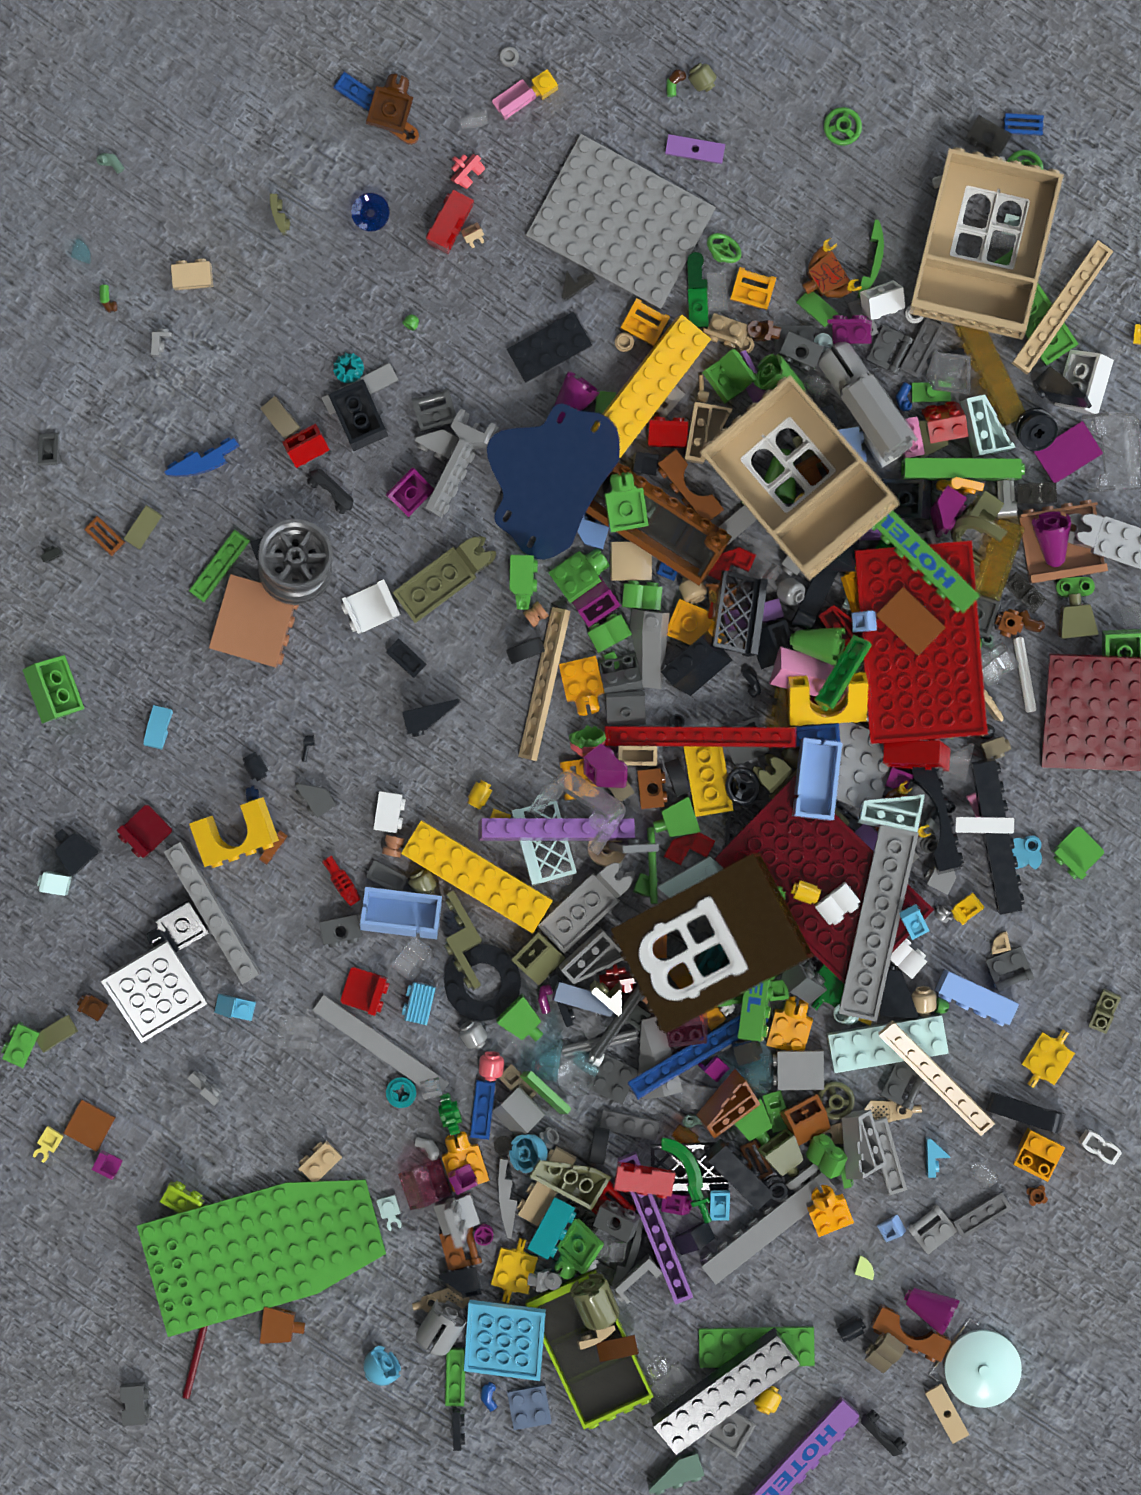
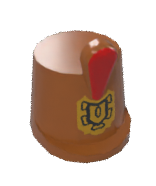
(713, 590)

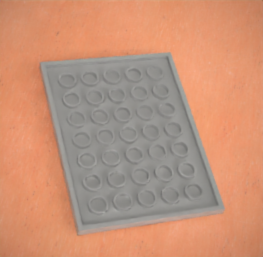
(620, 221)

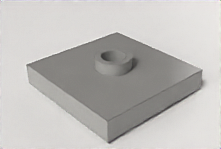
(732, 1433)

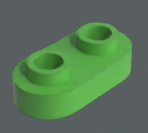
(1075, 586)

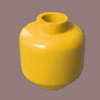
(768, 1400)

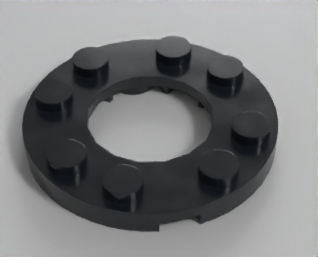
(491, 1008)

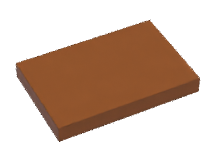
(910, 621)

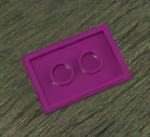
(1068, 452)

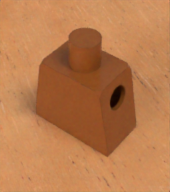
(279, 1325)

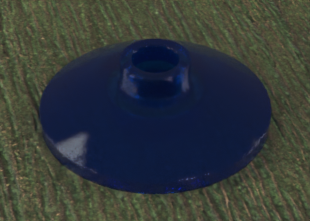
(369, 202)

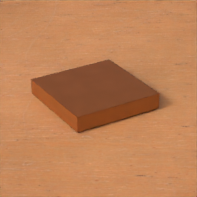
(89, 1125)

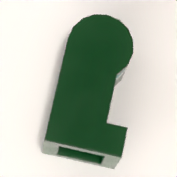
(694, 271)

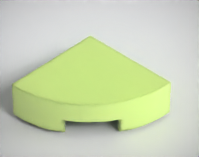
(864, 1268)

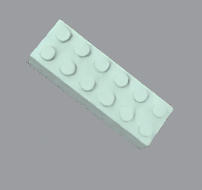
(865, 1048)

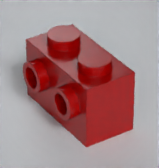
(305, 445)

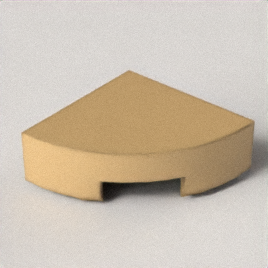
(1000, 943)

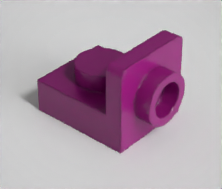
(677, 1204)

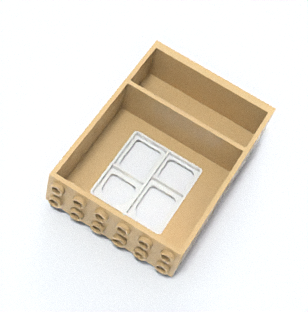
(973, 289)
(829, 513)

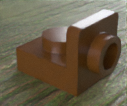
(92, 1006)

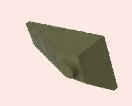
(574, 1181)

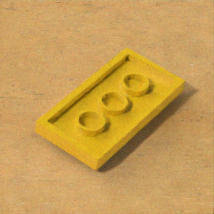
(707, 780)

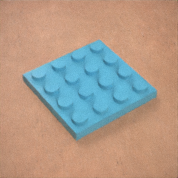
(504, 1340)

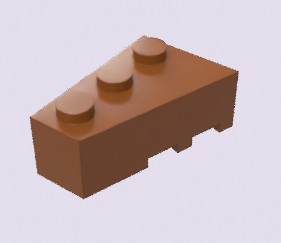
(727, 1105)

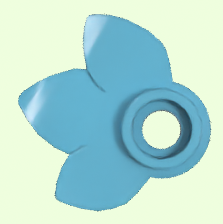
(1025, 854)

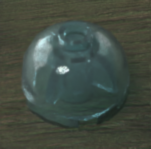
(758, 1074)

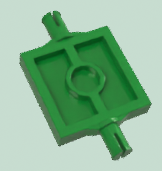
(834, 989)

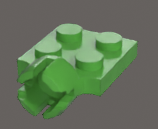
(625, 504)
(579, 573)
(577, 1250)

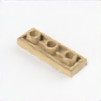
(952, 1423)

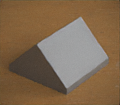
(518, 1112)

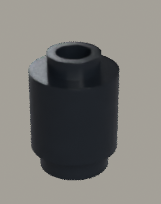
(255, 766)
(851, 1329)

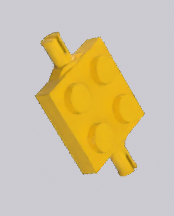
(1048, 1058)
(513, 1270)

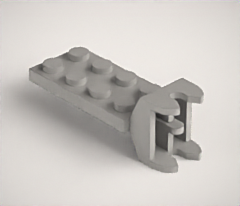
(456, 467)
(1107, 538)
(586, 906)
(456, 1217)

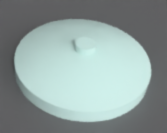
(982, 1368)

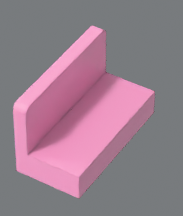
(514, 99)

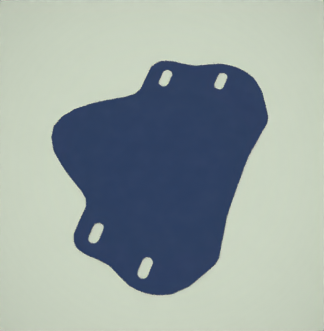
(551, 476)

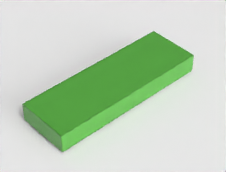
(545, 1092)
(455, 1377)

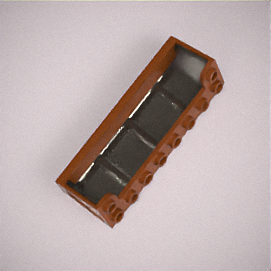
(674, 531)

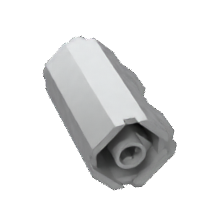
(878, 417)

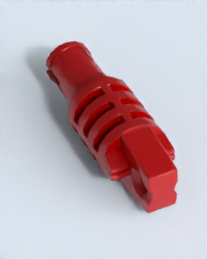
(342, 881)

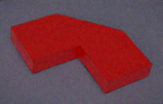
(737, 557)
(680, 846)

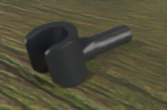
(309, 740)

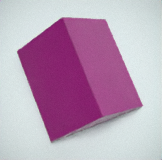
(410, 492)

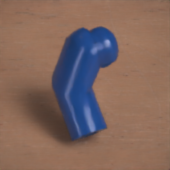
(902, 398)
(486, 1396)

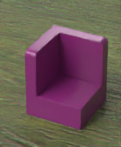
(897, 777)
(715, 1068)
(107, 1164)
(463, 1179)

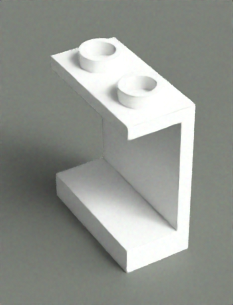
(370, 607)

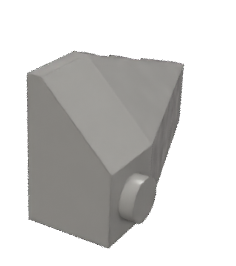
(653, 1050)

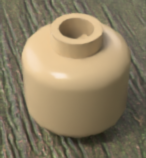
(692, 592)
(924, 1000)

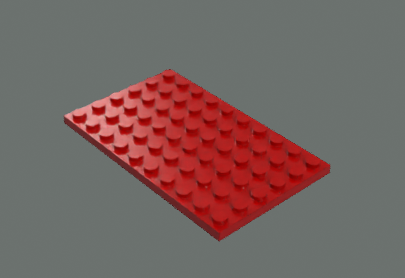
(943, 686)

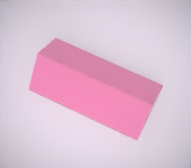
(799, 664)

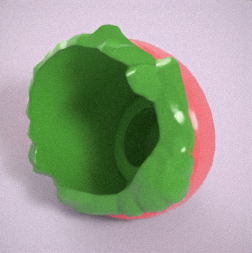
(586, 740)

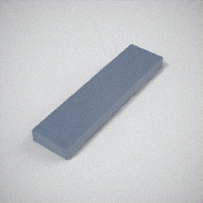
(581, 998)

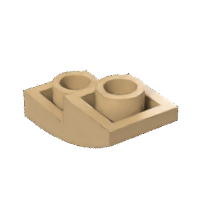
(588, 1341)

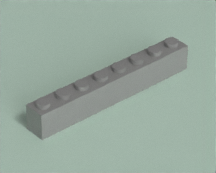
(212, 912)
(763, 1230)

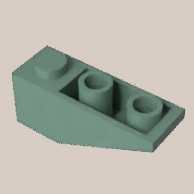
(683, 1469)

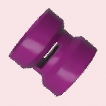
(481, 1237)

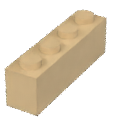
(539, 1195)

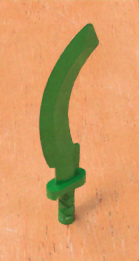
(693, 1173)

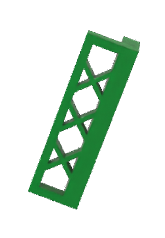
(842, 673)

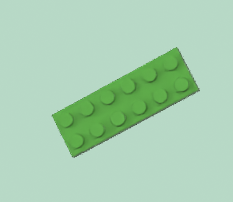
(1063, 340)
(722, 1344)

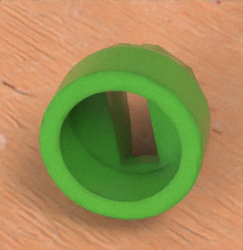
(411, 322)
(942, 1006)

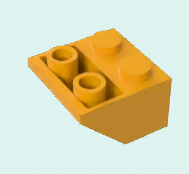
(1038, 1154)

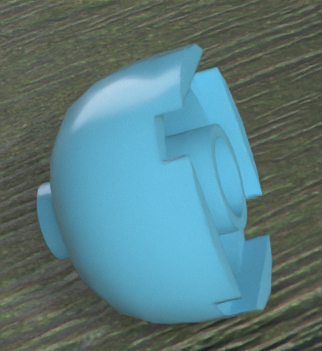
(527, 1151)
(381, 1367)

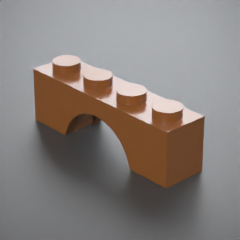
(673, 468)
(931, 1344)

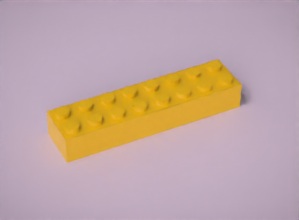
(654, 379)
(477, 876)

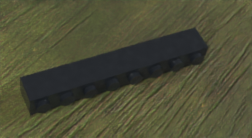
(998, 845)

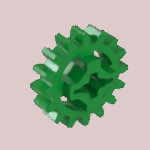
(450, 1114)

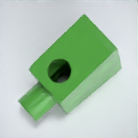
(678, 819)
(521, 1020)
(756, 1124)

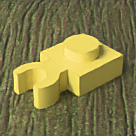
(49, 1142)

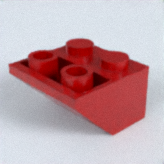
(667, 433)

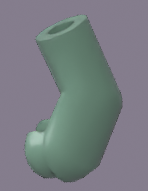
(108, 159)
(691, 1120)

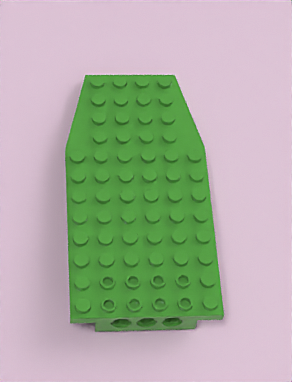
(258, 1250)

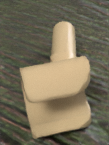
(702, 395)

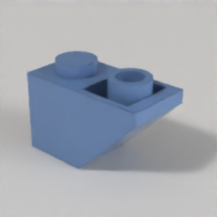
(593, 533)

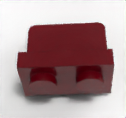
(144, 831)

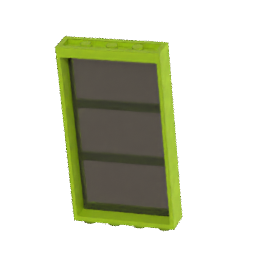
(594, 1387)

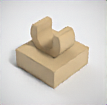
(471, 233)

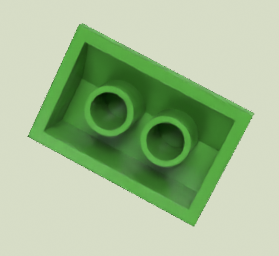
(53, 689)

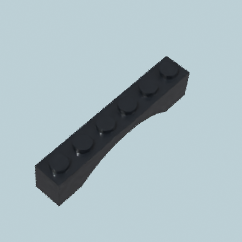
(946, 854)

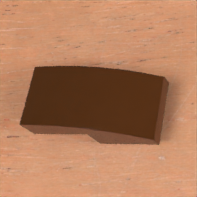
(617, 1348)

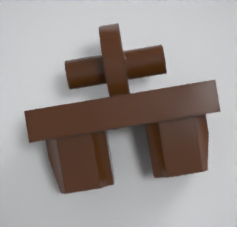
(763, 330)

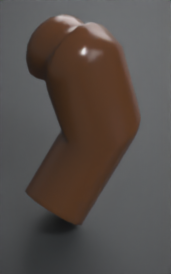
(1031, 624)

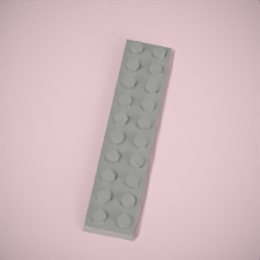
(878, 923)

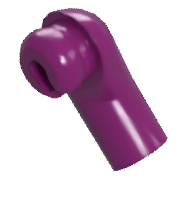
(542, 998)

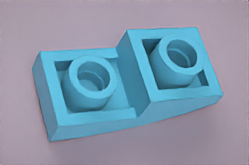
(157, 727)

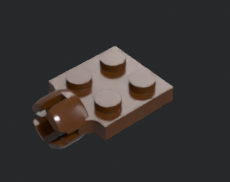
(391, 105)

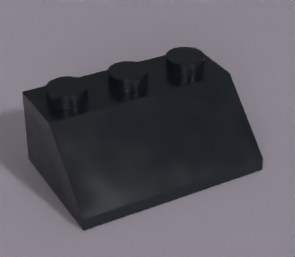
(696, 665)

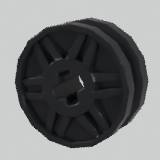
(1036, 429)

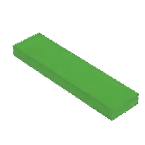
(219, 565)

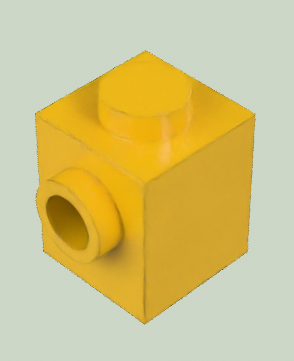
(544, 85)

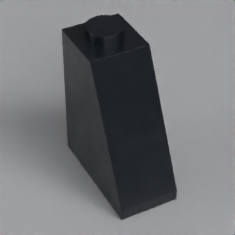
(896, 996)

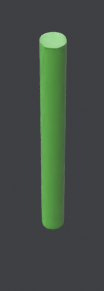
(652, 868)

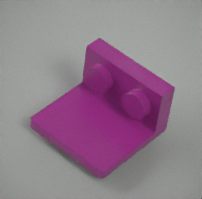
(853, 331)

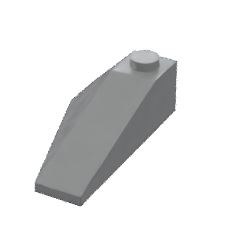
(650, 639)

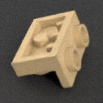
(726, 330)
(320, 1162)

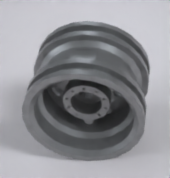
(281, 585)

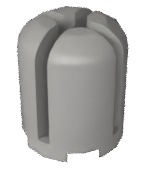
(835, 372)
(439, 1314)

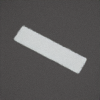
(984, 825)

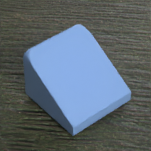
(864, 621)
(891, 1228)

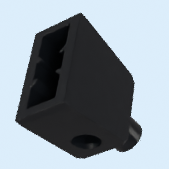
(75, 851)

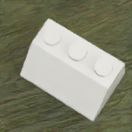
(1090, 375)

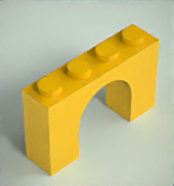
(849, 709)
(259, 834)

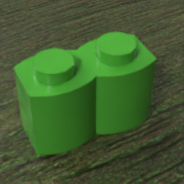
(642, 596)
(609, 633)
(826, 1156)

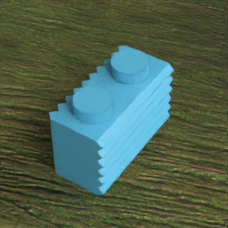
(419, 1002)

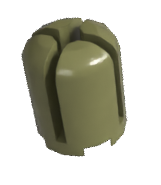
(595, 1302)

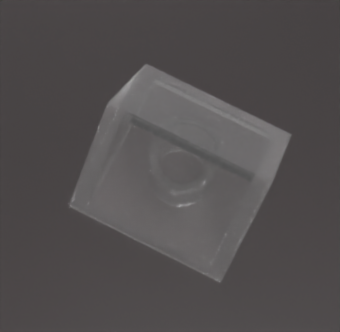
(950, 373)

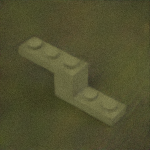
(462, 941)

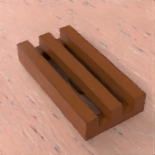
(116, 546)

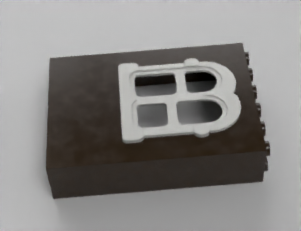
(748, 923)

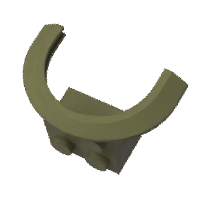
(979, 517)

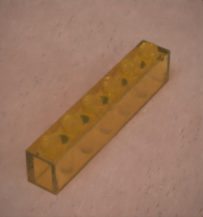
(992, 373)

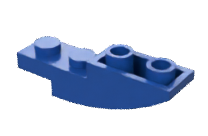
(195, 464)

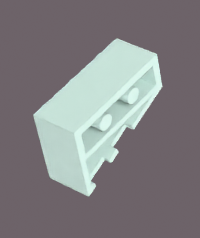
(984, 429)
(893, 812)
(690, 877)

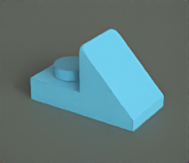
(914, 921)
(235, 1007)
(932, 1152)
(719, 1204)

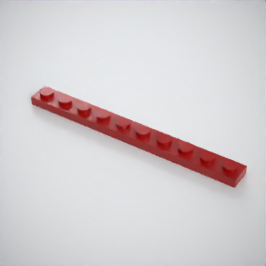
(700, 736)

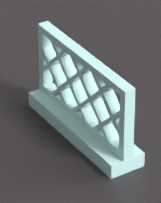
(530, 856)

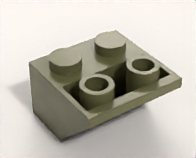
(538, 958)

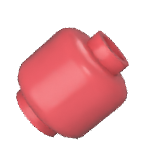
(491, 1065)

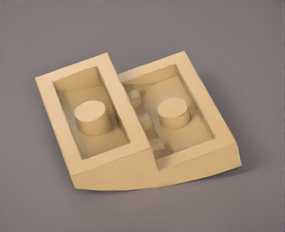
(629, 562)

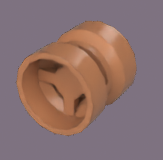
(535, 614)
(393, 844)

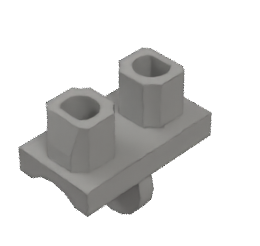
(544, 1280)

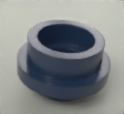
(251, 793)

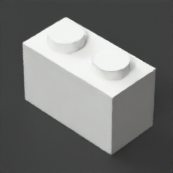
(882, 300)
(388, 812)

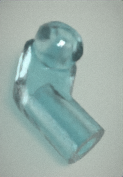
(584, 1066)

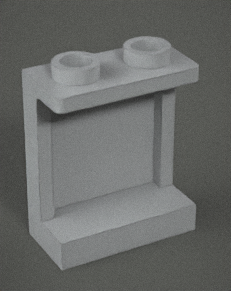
(799, 1070)
(642, 1266)

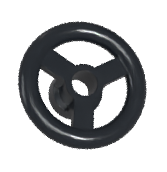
(735, 792)

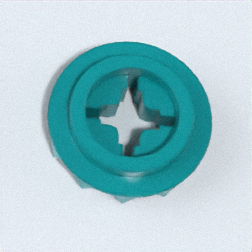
(352, 374)
(392, 1096)

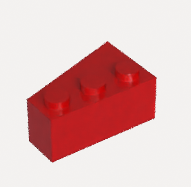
(449, 221)
(917, 754)

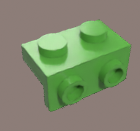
(20, 1045)

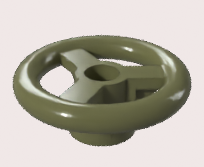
(842, 1102)

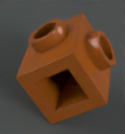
(1002, 626)

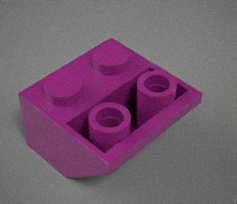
(946, 509)
(596, 603)
(604, 768)

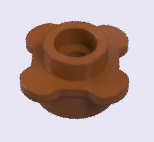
(1037, 1200)

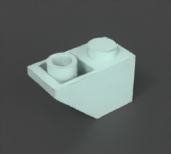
(54, 883)

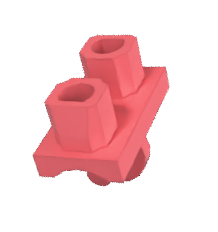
(472, 163)

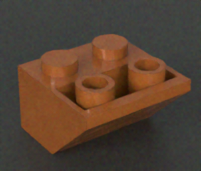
(806, 1119)

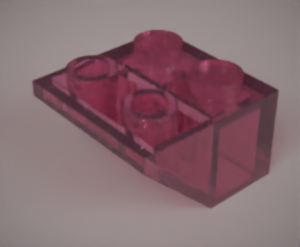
(690, 1033)
(424, 1184)

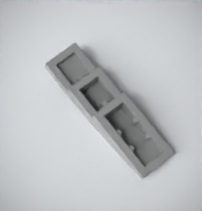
(507, 1203)

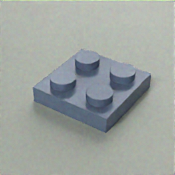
(529, 1407)

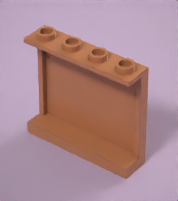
(1078, 559)
(252, 623)

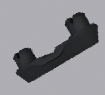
(344, 500)
(868, 1421)

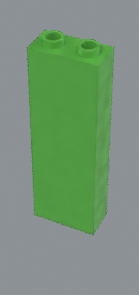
(967, 468)

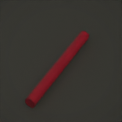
(194, 1362)

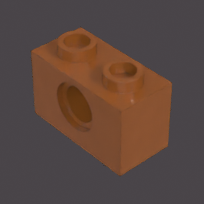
(649, 800)

